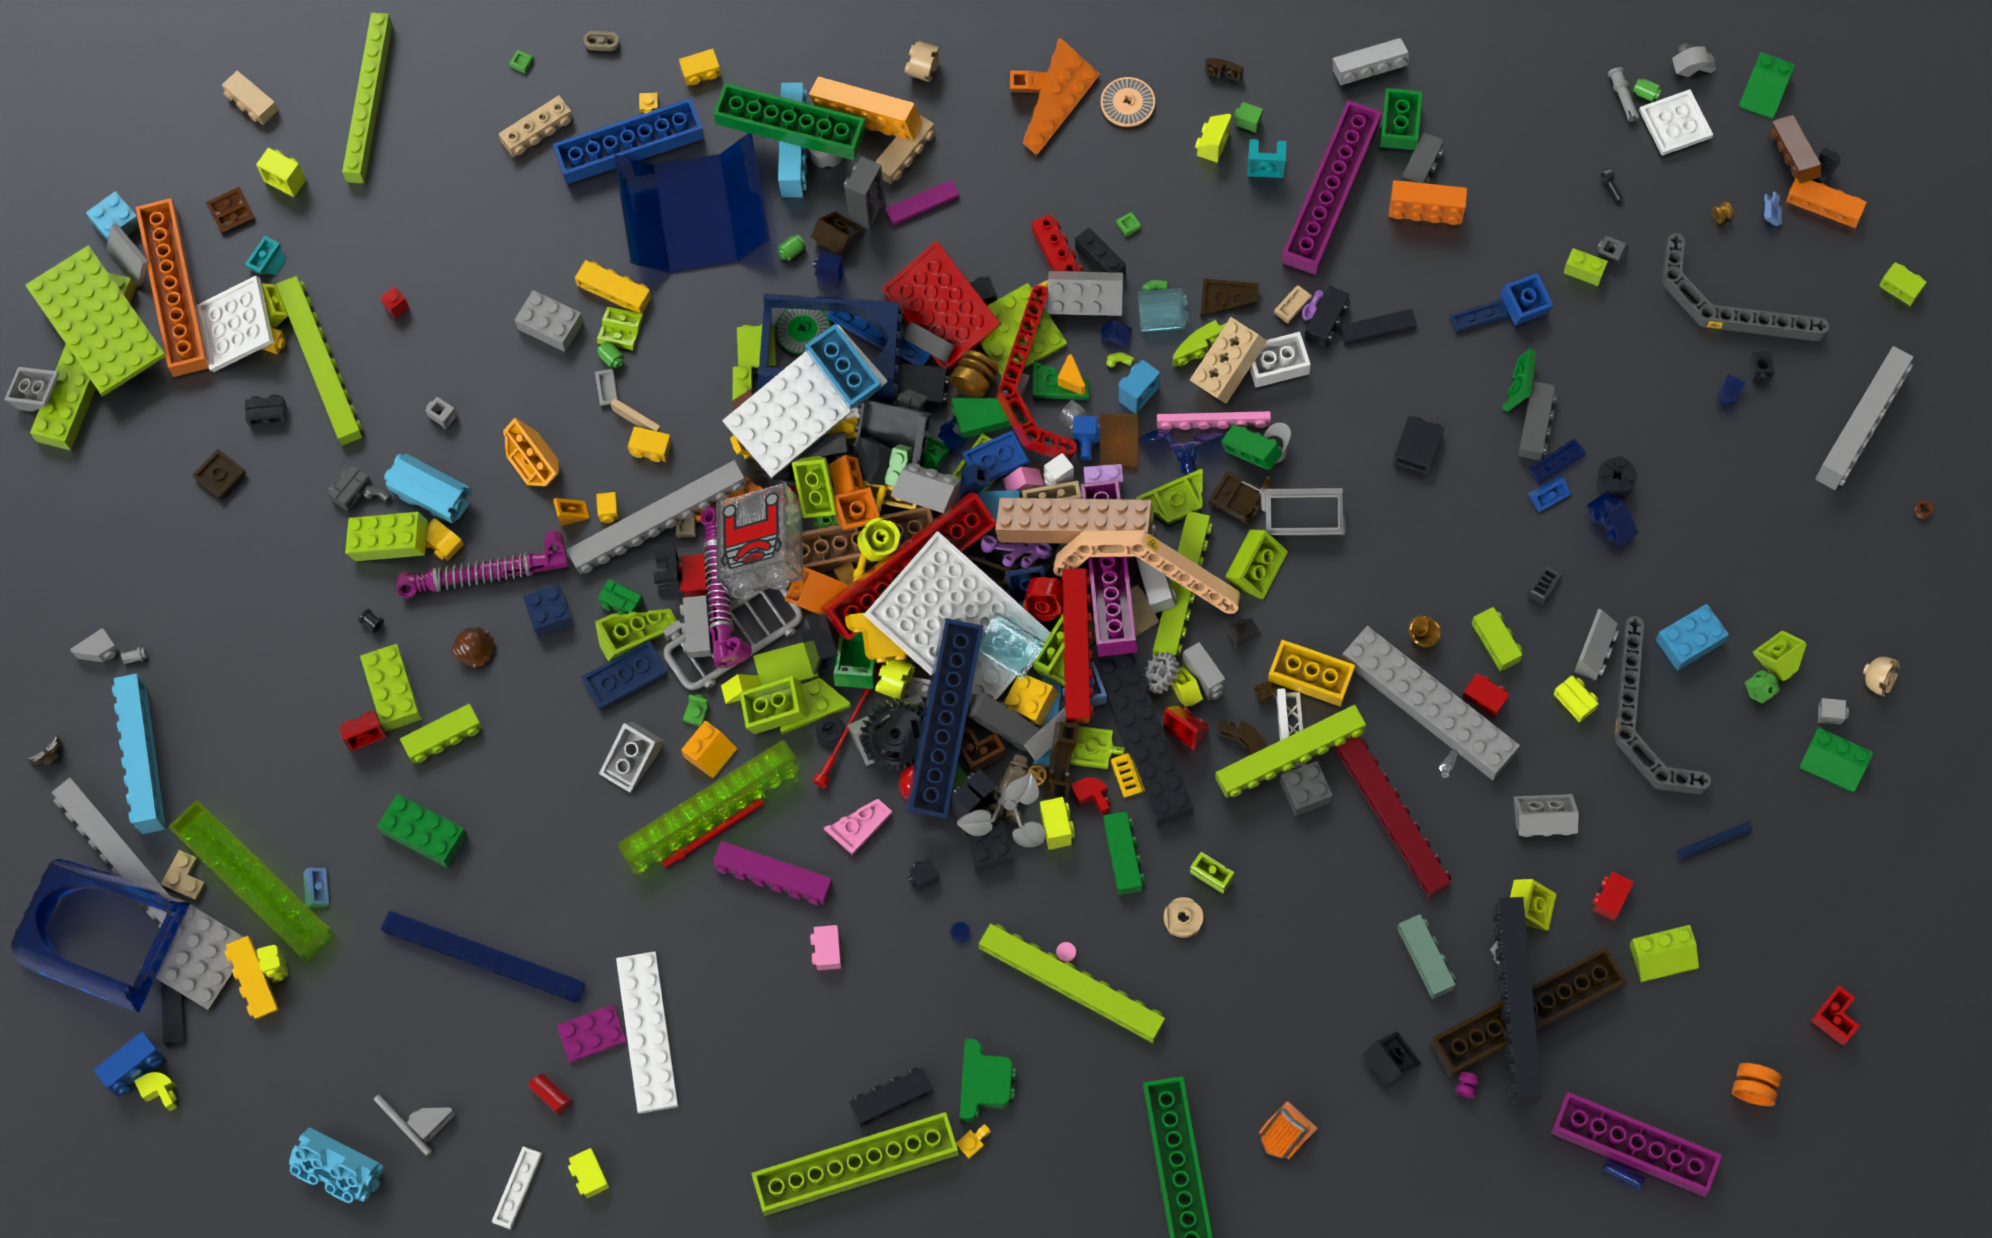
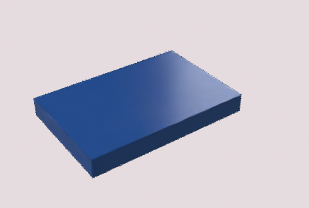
(999, 454)

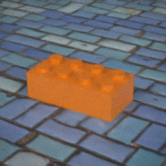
(1427, 202)

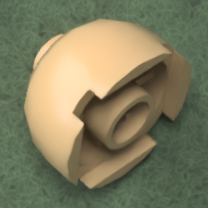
(1881, 674)

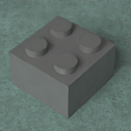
(1306, 788)

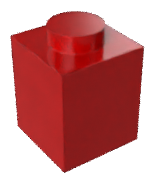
(394, 302)

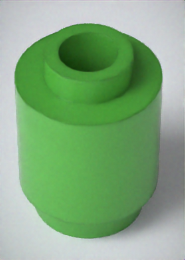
(1647, 89)
(791, 247)
(610, 355)

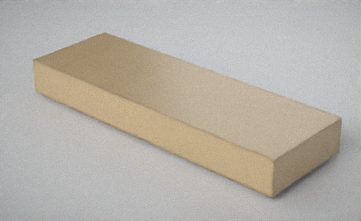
(634, 416)

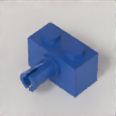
(1086, 434)

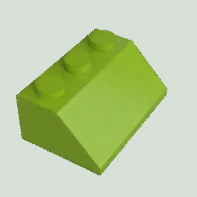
(814, 487)
(1256, 563)
(1665, 953)

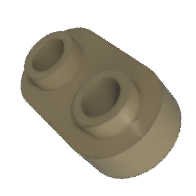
(602, 39)

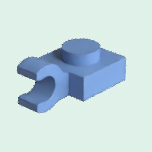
(1773, 211)

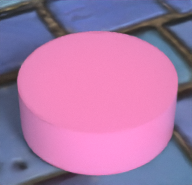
(1066, 952)

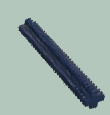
(1714, 840)

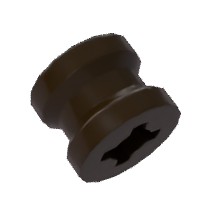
(1265, 693)

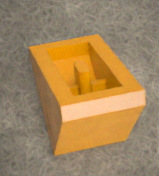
(1070, 377)
(570, 511)

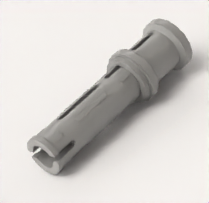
(1621, 86)

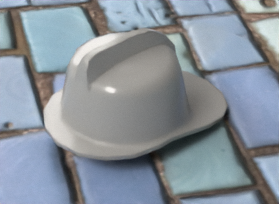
(1282, 434)

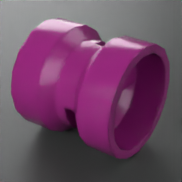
(1467, 1084)

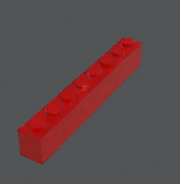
(1076, 646)

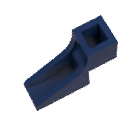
(973, 480)

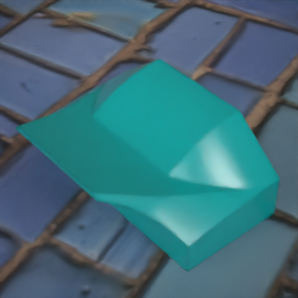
(266, 257)

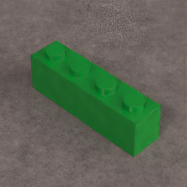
(1122, 853)

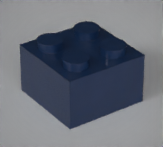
(548, 610)

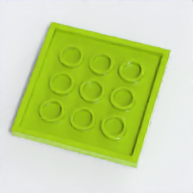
(1010, 312)

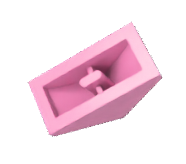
(1023, 479)

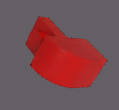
(1091, 790)

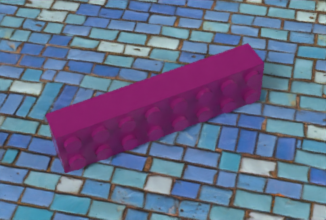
(1636, 1144)

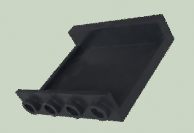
(894, 426)

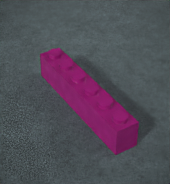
(772, 873)

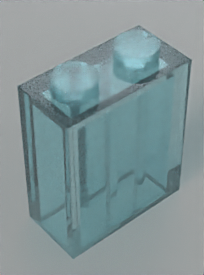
(1162, 310)

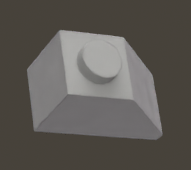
(96, 647)
(430, 1121)

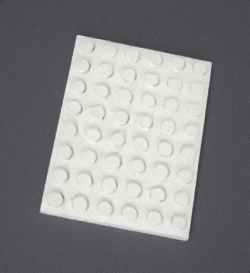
(941, 586)

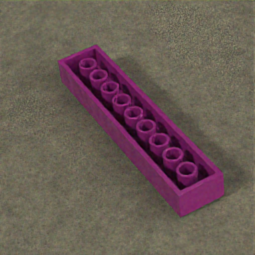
(1331, 187)
(1110, 589)

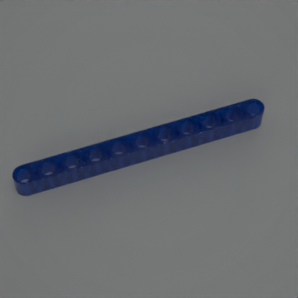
(483, 956)

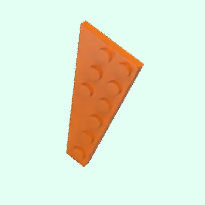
(1061, 90)

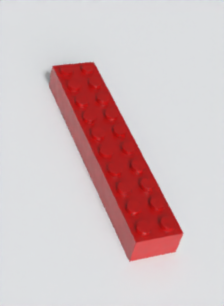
(960, 525)

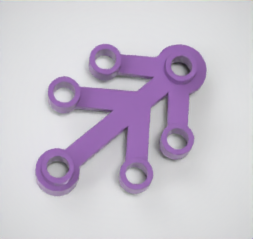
(1037, 551)

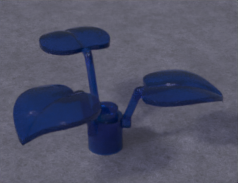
(1186, 460)

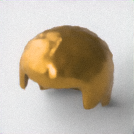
(1424, 631)

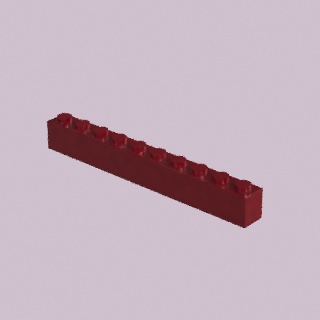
(1394, 816)

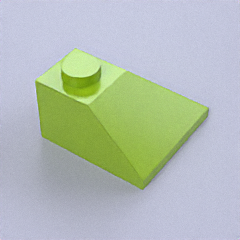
(1781, 654)

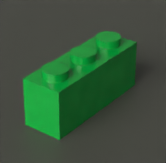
(1252, 447)

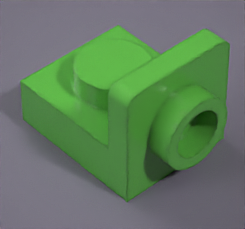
(696, 710)

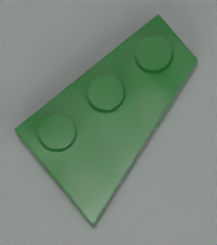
(1523, 380)
(1046, 385)

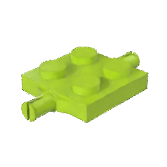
(1094, 748)

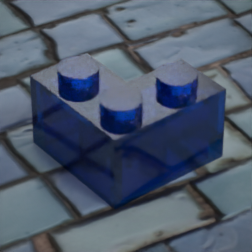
(1614, 517)

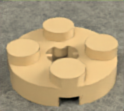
(1191, 910)

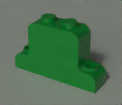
(984, 1081)

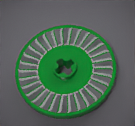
(789, 324)

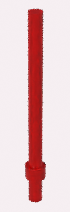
(680, 854)

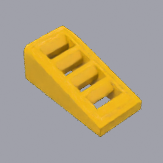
(1118, 761)

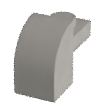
(1692, 60)

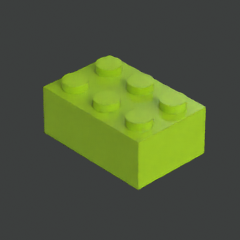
(773, 705)

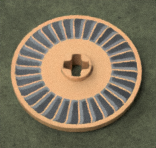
(1126, 114)

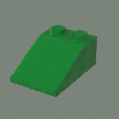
(1766, 85)

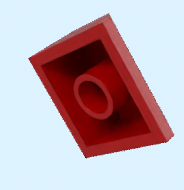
(362, 731)

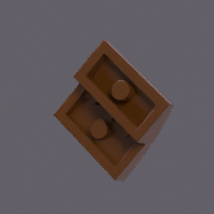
(230, 210)

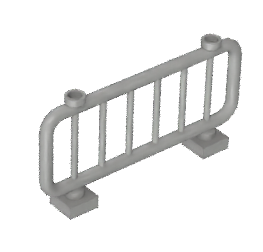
(674, 633)

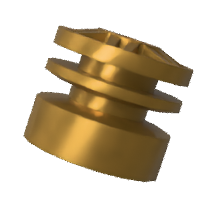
(974, 374)

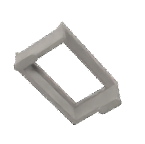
(1303, 493)

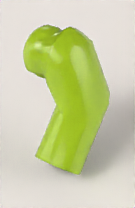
(1119, 357)

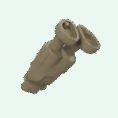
(1016, 769)

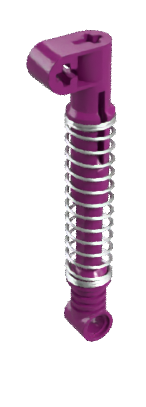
(490, 570)
(720, 624)

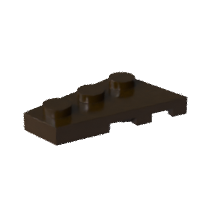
(1226, 295)

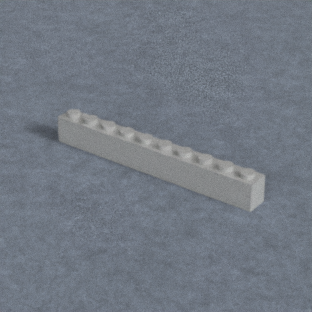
(657, 517)
(105, 839)

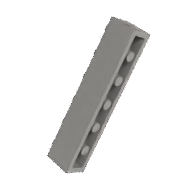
(1157, 585)

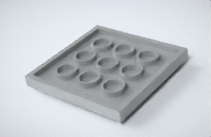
(197, 958)

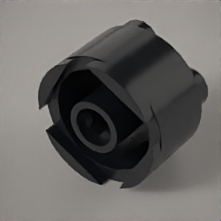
(1616, 478)

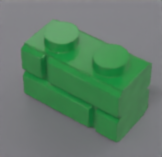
(619, 598)

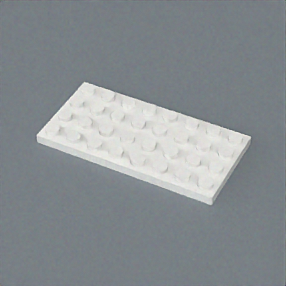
(790, 413)

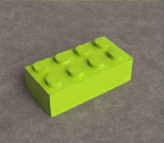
(386, 536)
(390, 687)

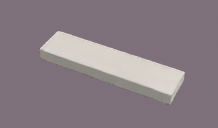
(517, 1188)

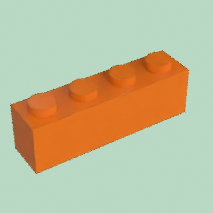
(1827, 202)

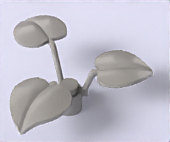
(1023, 790)

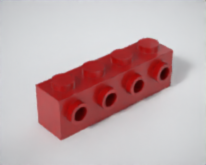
(1054, 245)

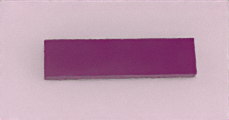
(922, 202)

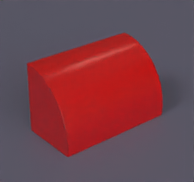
(550, 1093)

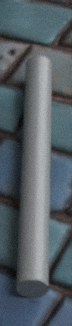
(403, 1125)

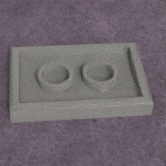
(126, 255)

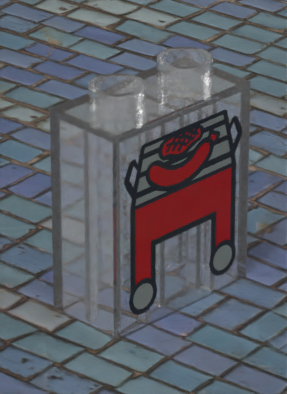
(759, 541)

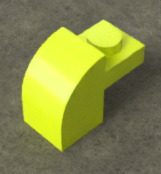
(155, 1085)

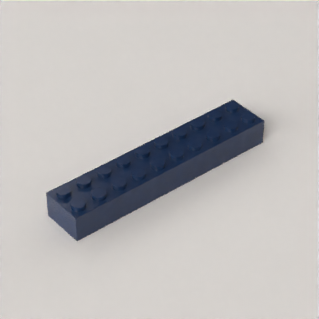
(944, 718)

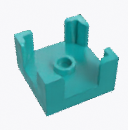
(1266, 163)

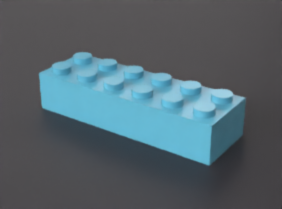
(792, 157)

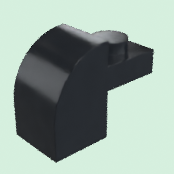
(1829, 162)

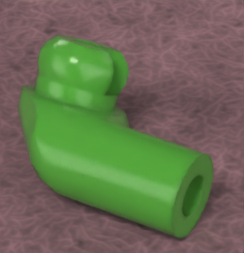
(1154, 284)

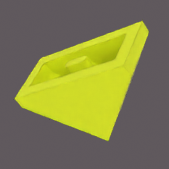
(738, 684)

